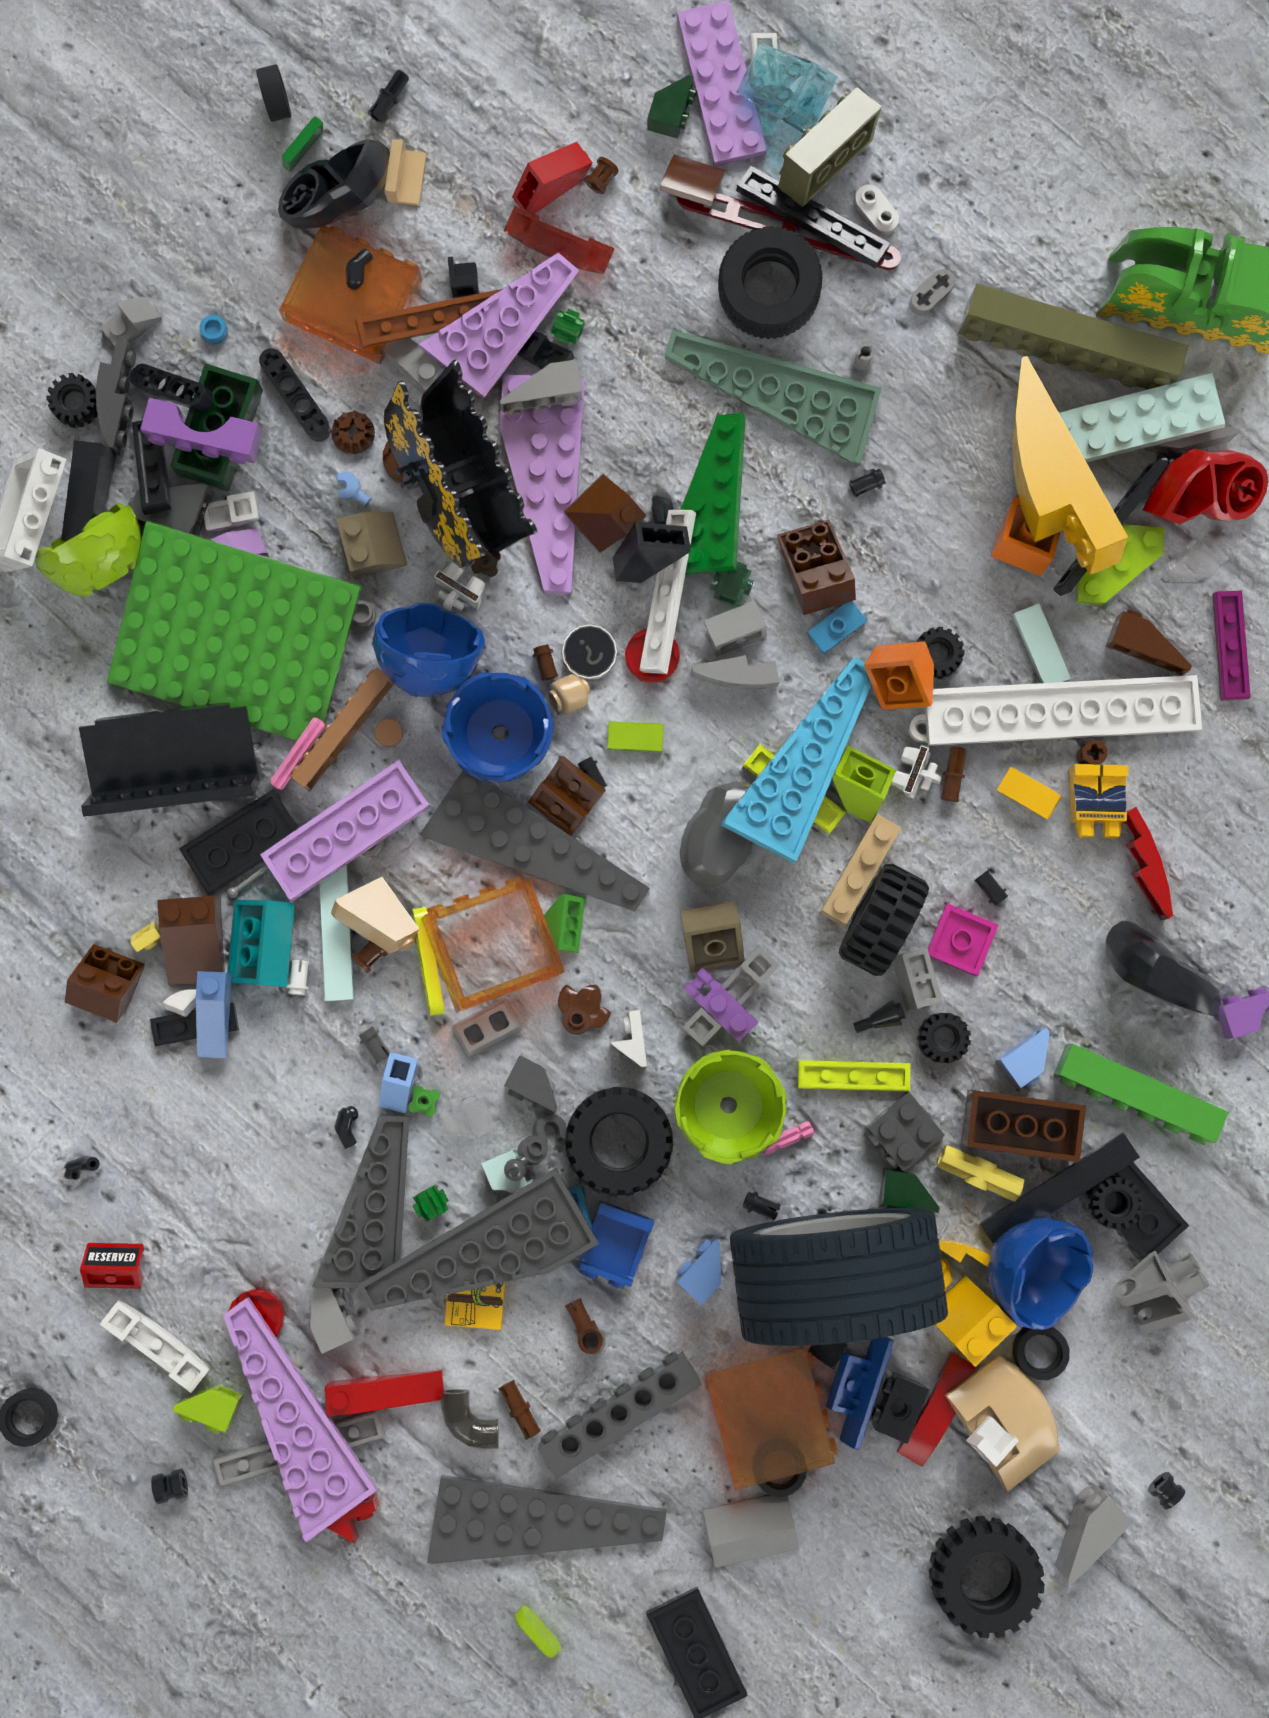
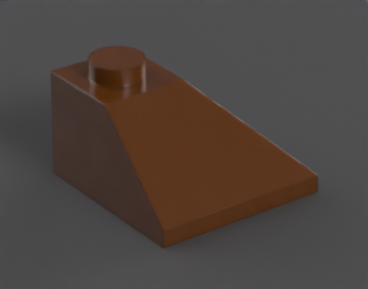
(604, 513)

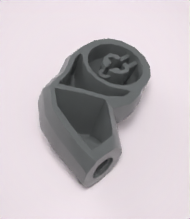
(709, 850)

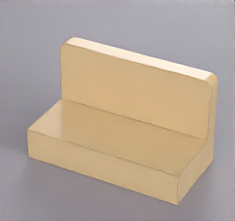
(404, 175)

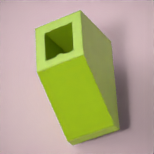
(212, 1407)

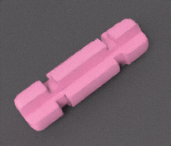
(791, 1137)

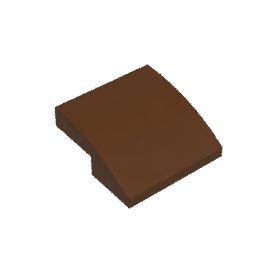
(692, 180)
(566, 795)

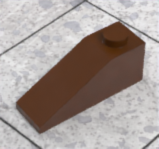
(1143, 641)

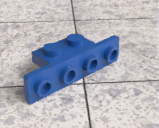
(857, 1388)

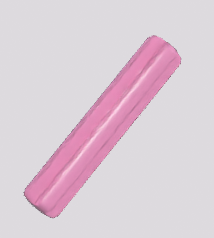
(296, 754)

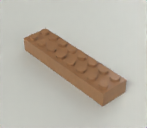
(342, 729)

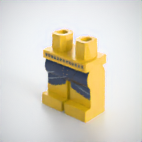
(1098, 798)

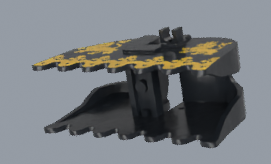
(447, 456)

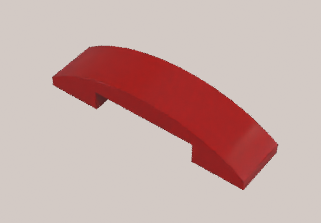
(937, 1411)

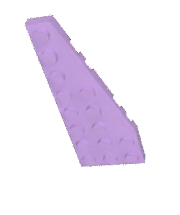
(545, 470)

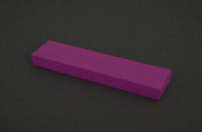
(1231, 645)

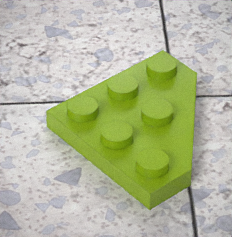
(1141, 550)

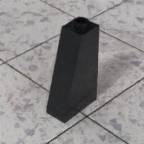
(87, 486)

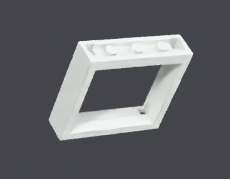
(27, 506)

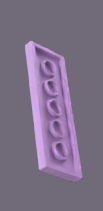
(717, 72)
(345, 830)

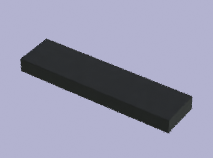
(151, 473)

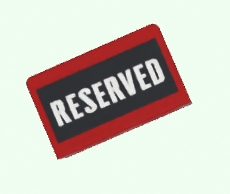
(112, 1265)

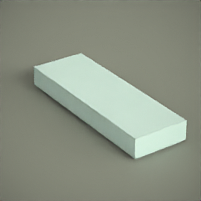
(1041, 645)

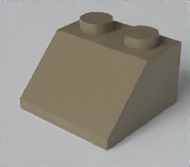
(371, 543)
(712, 936)

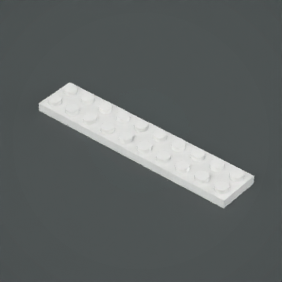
(1063, 710)

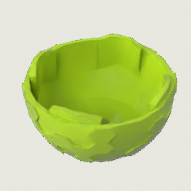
(96, 555)
(758, 1109)

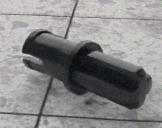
(388, 96)

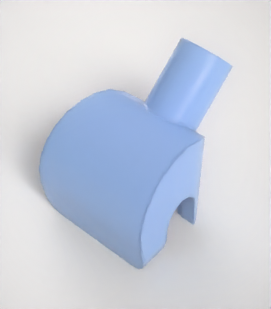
(353, 488)

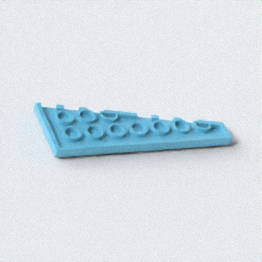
(790, 789)

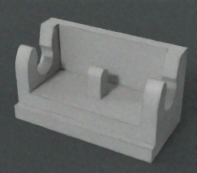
(735, 628)
(917, 979)

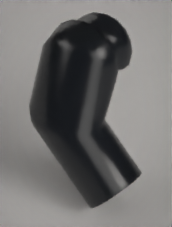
(343, 1125)

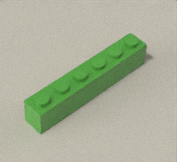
(1140, 1093)

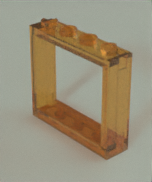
(464, 903)

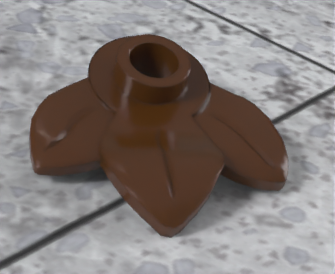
(582, 1004)

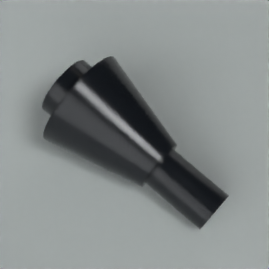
(886, 1016)

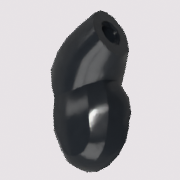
(335, 186)
(1155, 970)

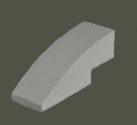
(737, 674)

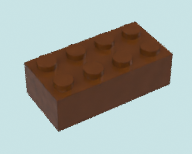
(1023, 1125)

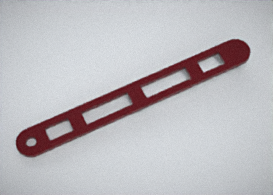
(732, 211)

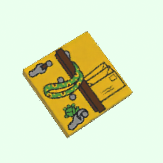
(476, 1307)

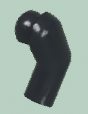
(355, 269)
(86, 1163)

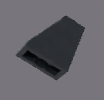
(649, 550)

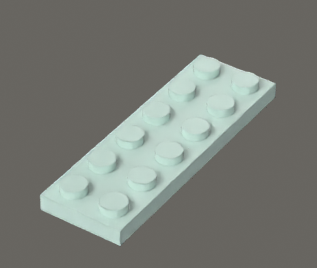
(1145, 418)

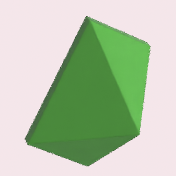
(565, 922)

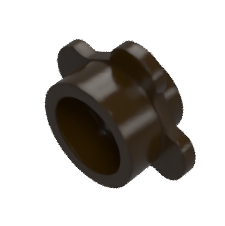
(487, 569)

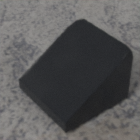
(660, 508)
(829, 1353)

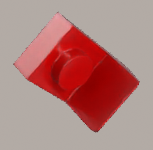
(346, 1526)

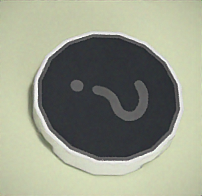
(589, 652)

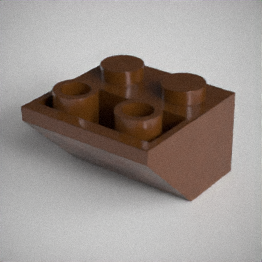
(103, 983)

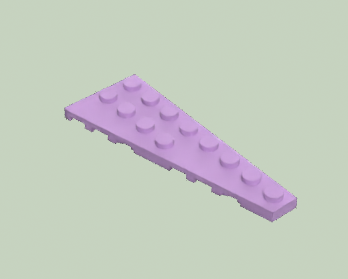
(309, 1449)

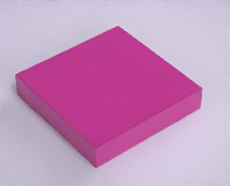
(961, 939)

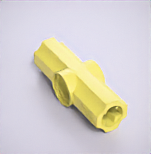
(980, 1173)

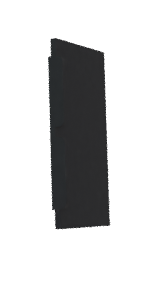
(168, 758)

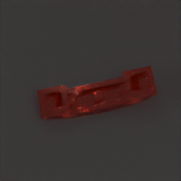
(549, 240)

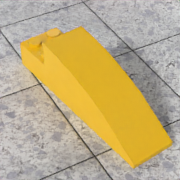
(1056, 482)

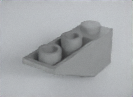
(550, 386)
(1197, 441)
(329, 1317)

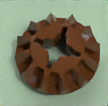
(361, 440)

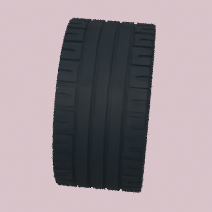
(839, 1277)

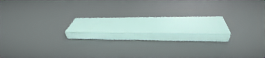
(336, 940)

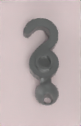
(534, 1147)

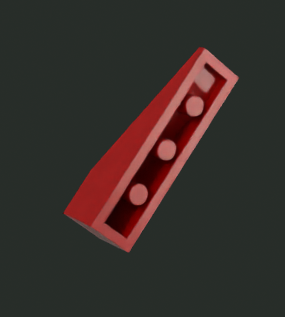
(382, 1392)

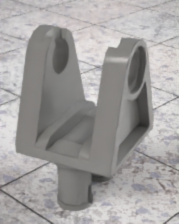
(1162, 1290)

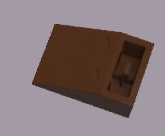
(817, 567)

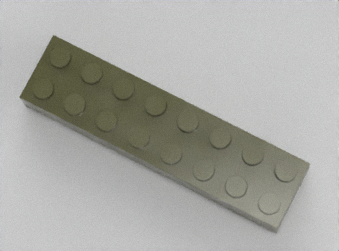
(1071, 339)

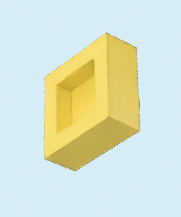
(146, 937)

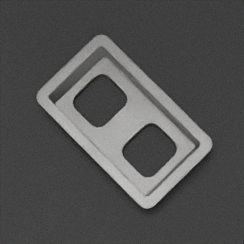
(491, 1037)

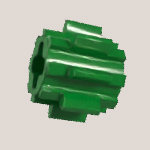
(568, 326)
(430, 1203)

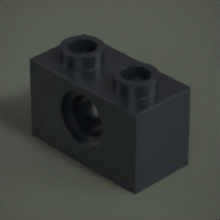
(899, 1424)

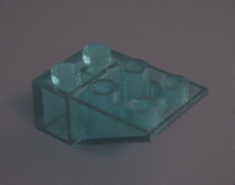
(787, 86)

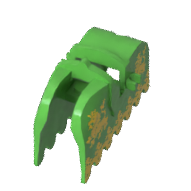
(1175, 279)

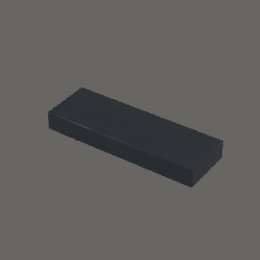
(178, 1028)

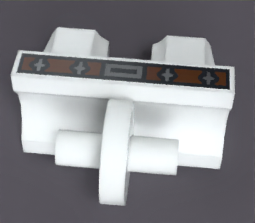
(449, 581)
(910, 783)

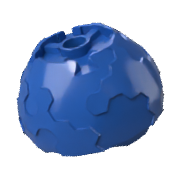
(427, 649)
(493, 702)
(1039, 1271)

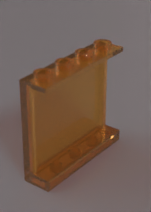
(325, 304)
(771, 1418)

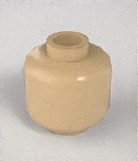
(569, 694)

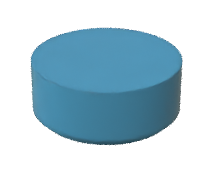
(213, 329)

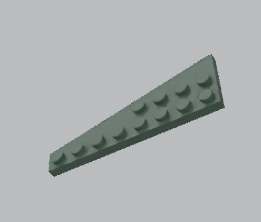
(806, 400)

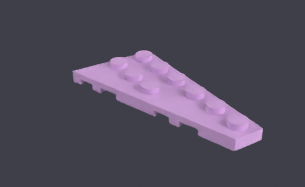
(498, 328)

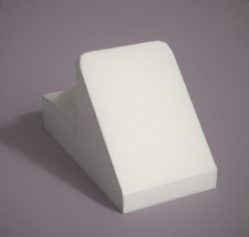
(633, 1048)

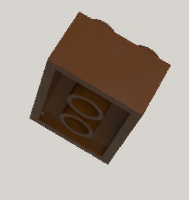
(191, 937)

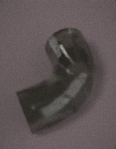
(464, 1424)

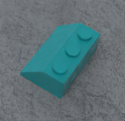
(261, 942)

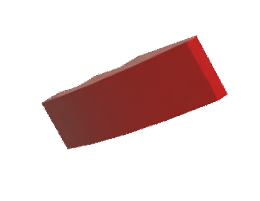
(1151, 874)

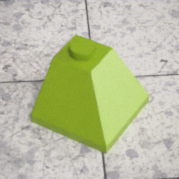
(862, 783)

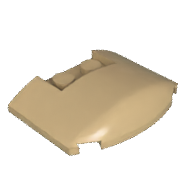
(1018, 1407)

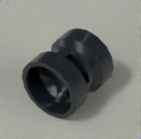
(169, 1486)

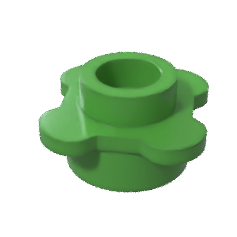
(417, 1105)

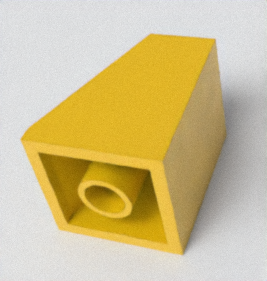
(973, 1321)

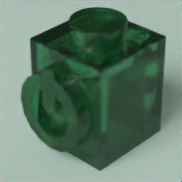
(732, 584)

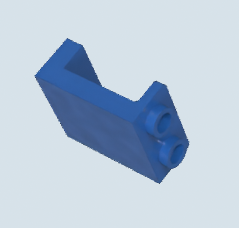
(620, 1246)

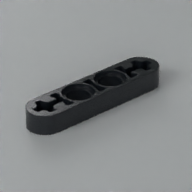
(171, 386)
(297, 393)

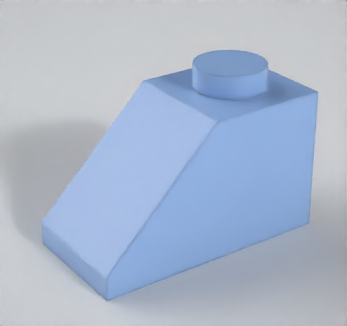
(1026, 1059)

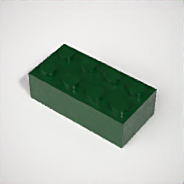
(232, 397)

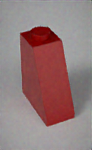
(551, 177)

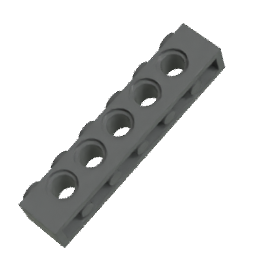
(563, 1460)

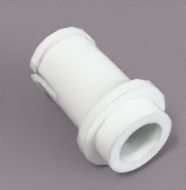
(298, 979)

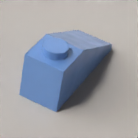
(212, 1013)

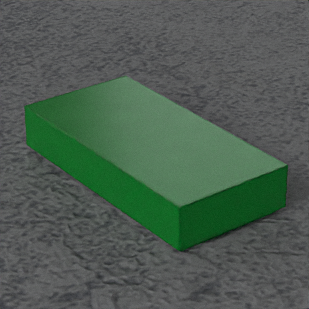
(302, 143)

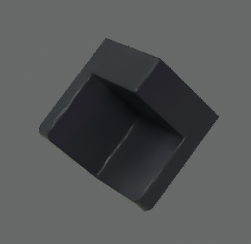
(463, 278)

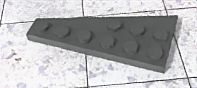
(372, 1217)

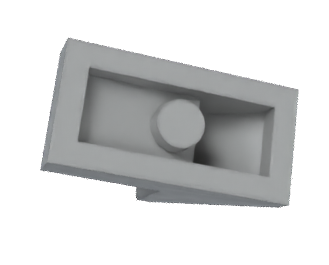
(132, 321)

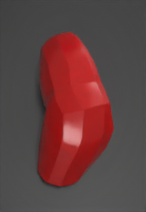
(1208, 483)

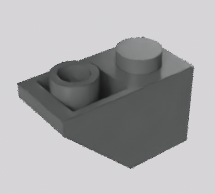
(532, 1082)

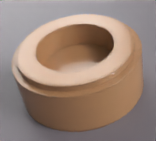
(388, 732)

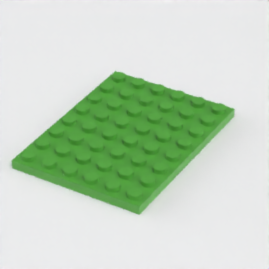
(233, 630)

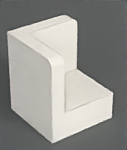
(992, 1441)

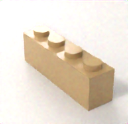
(860, 870)

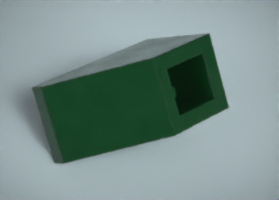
(669, 108)
(905, 1191)

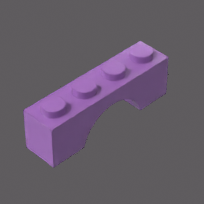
(235, 439)
(1243, 1015)

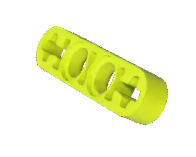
(428, 966)

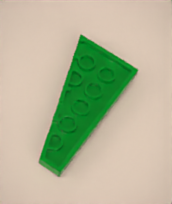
(717, 498)

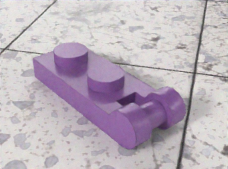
(721, 1006)

